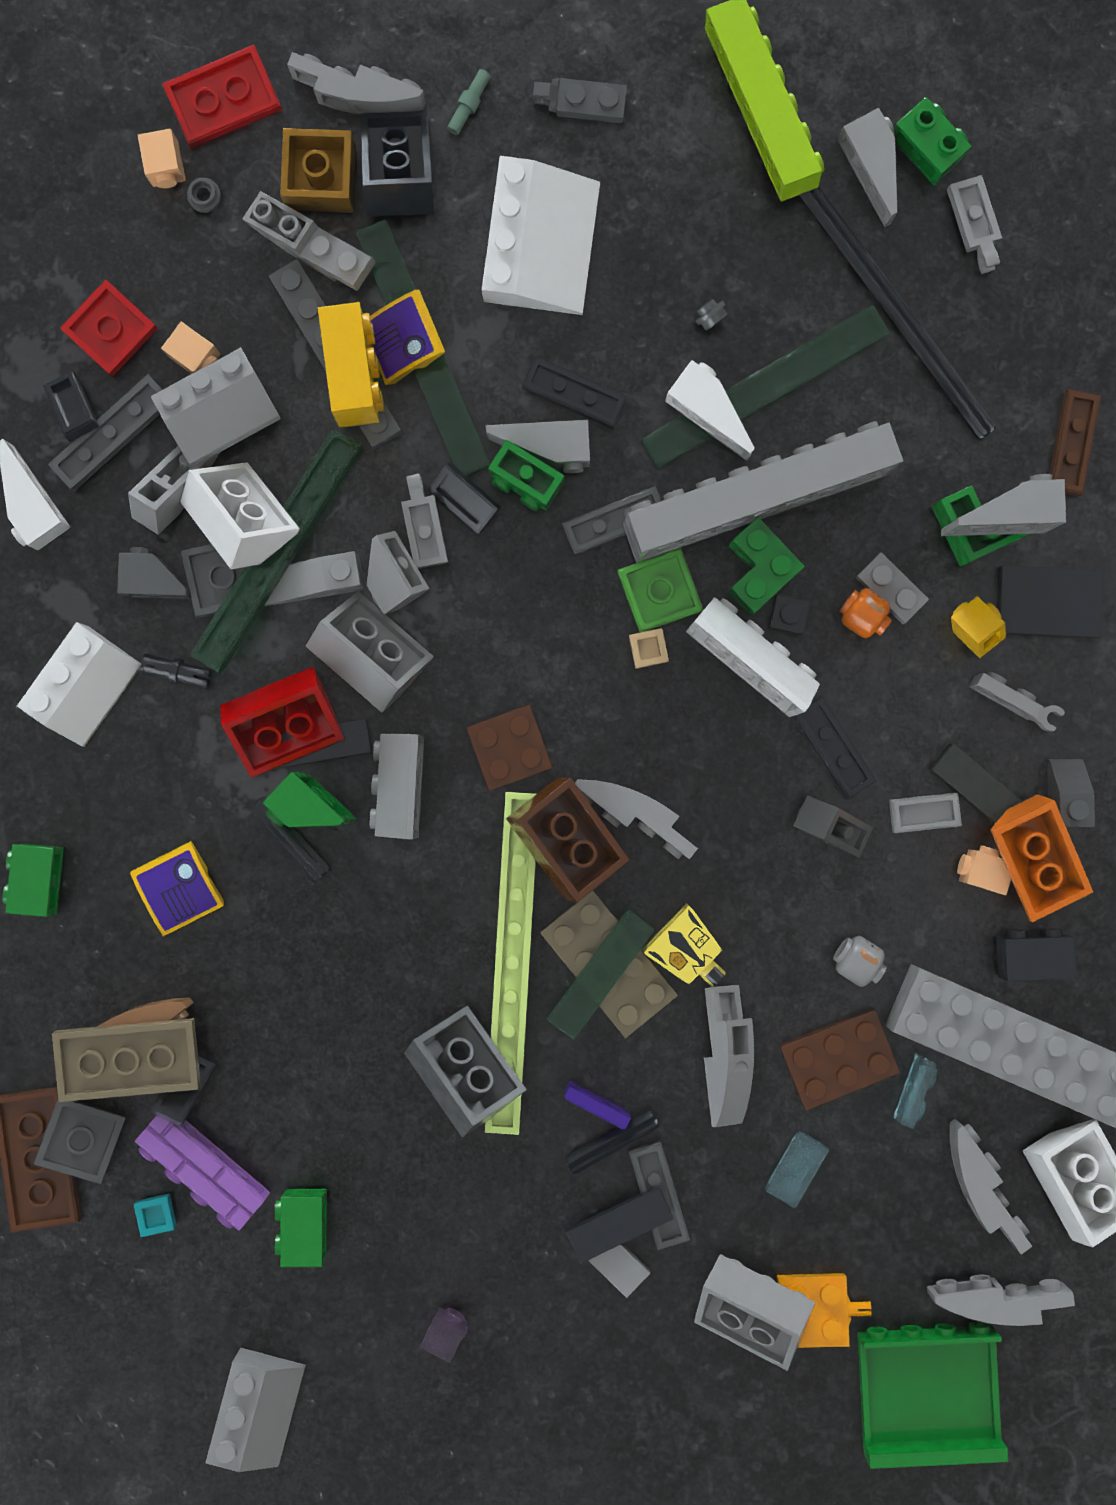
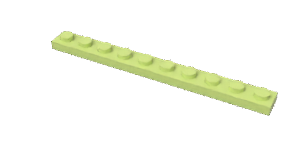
(512, 958)

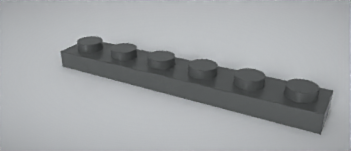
(303, 305)

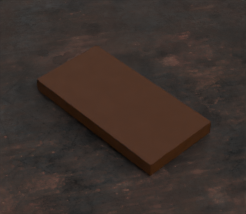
(33, 1193)

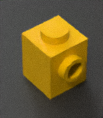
(978, 625)

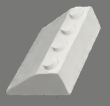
(540, 237)
(754, 658)

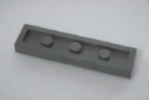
(116, 430)

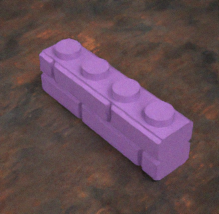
(203, 1169)

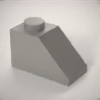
(393, 574)

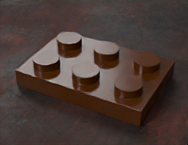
(839, 1059)

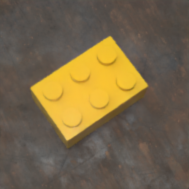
(350, 364)

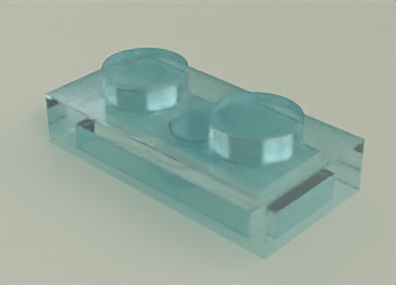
(911, 1103)
(796, 1169)

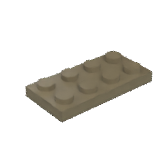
(641, 987)
(126, 1060)

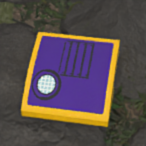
(404, 337)
(177, 888)

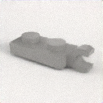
(976, 220)
(423, 526)
(1017, 701)

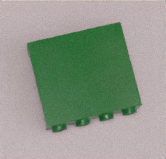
(930, 1396)

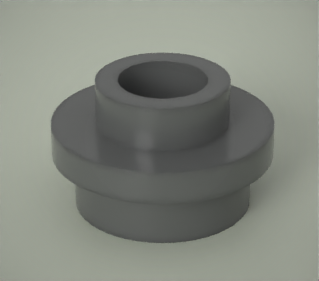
(200, 186)
(711, 314)

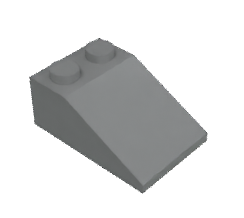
(1026, 509)

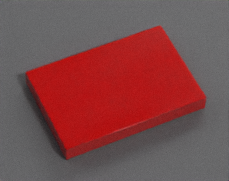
(222, 96)

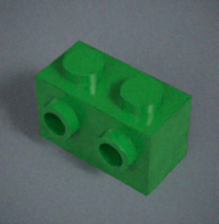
(931, 140)
(526, 476)
(33, 879)
(302, 1228)

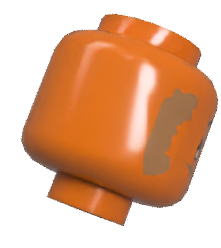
(865, 613)

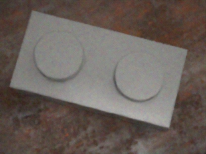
(893, 586)

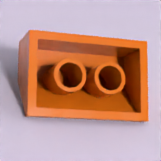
(1040, 857)

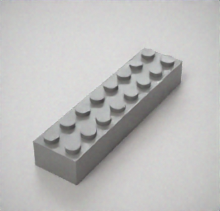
(761, 491)
(1006, 1043)

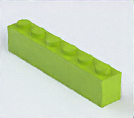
(763, 98)

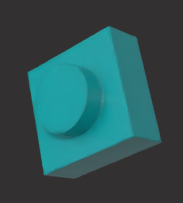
(155, 1215)

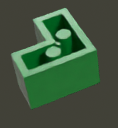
(969, 547)
(770, 566)

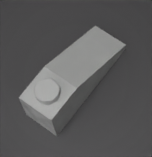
(872, 154)
(554, 443)
(158, 495)
(319, 578)

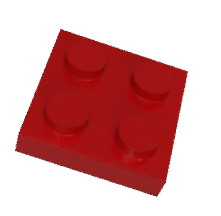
(109, 328)

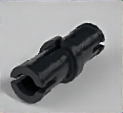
(176, 671)

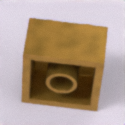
(318, 170)

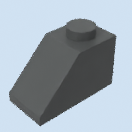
(148, 576)
(1072, 791)
(833, 826)

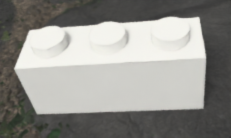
(237, 513)
(79, 684)
(1079, 1179)

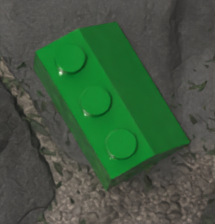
(305, 803)

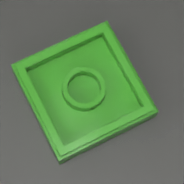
(660, 590)

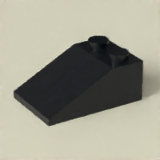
(396, 163)

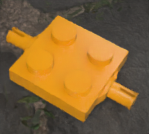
(832, 1308)

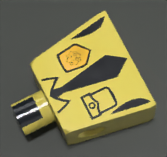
(686, 948)

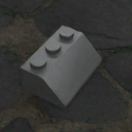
(464, 1071)

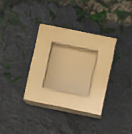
(648, 648)

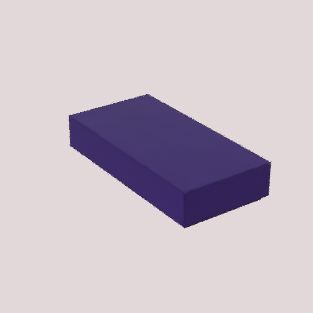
(597, 1105)

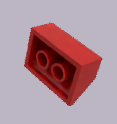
(289, 705)

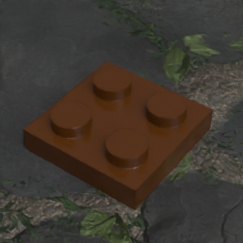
(509, 747)

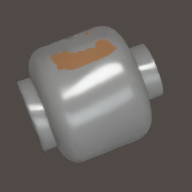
(860, 961)

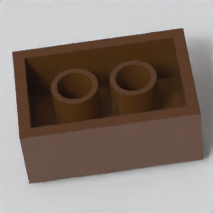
(567, 839)

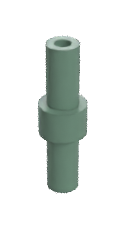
(468, 102)

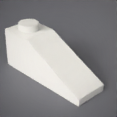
(705, 402)
(27, 503)

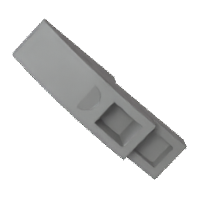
(367, 92)
(308, 242)
(625, 804)
(732, 1060)
(979, 1185)
(987, 1302)

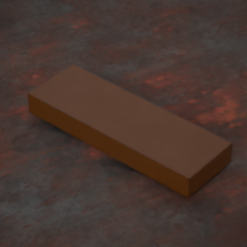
(1075, 439)

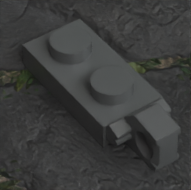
(582, 99)

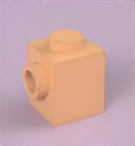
(984, 870)

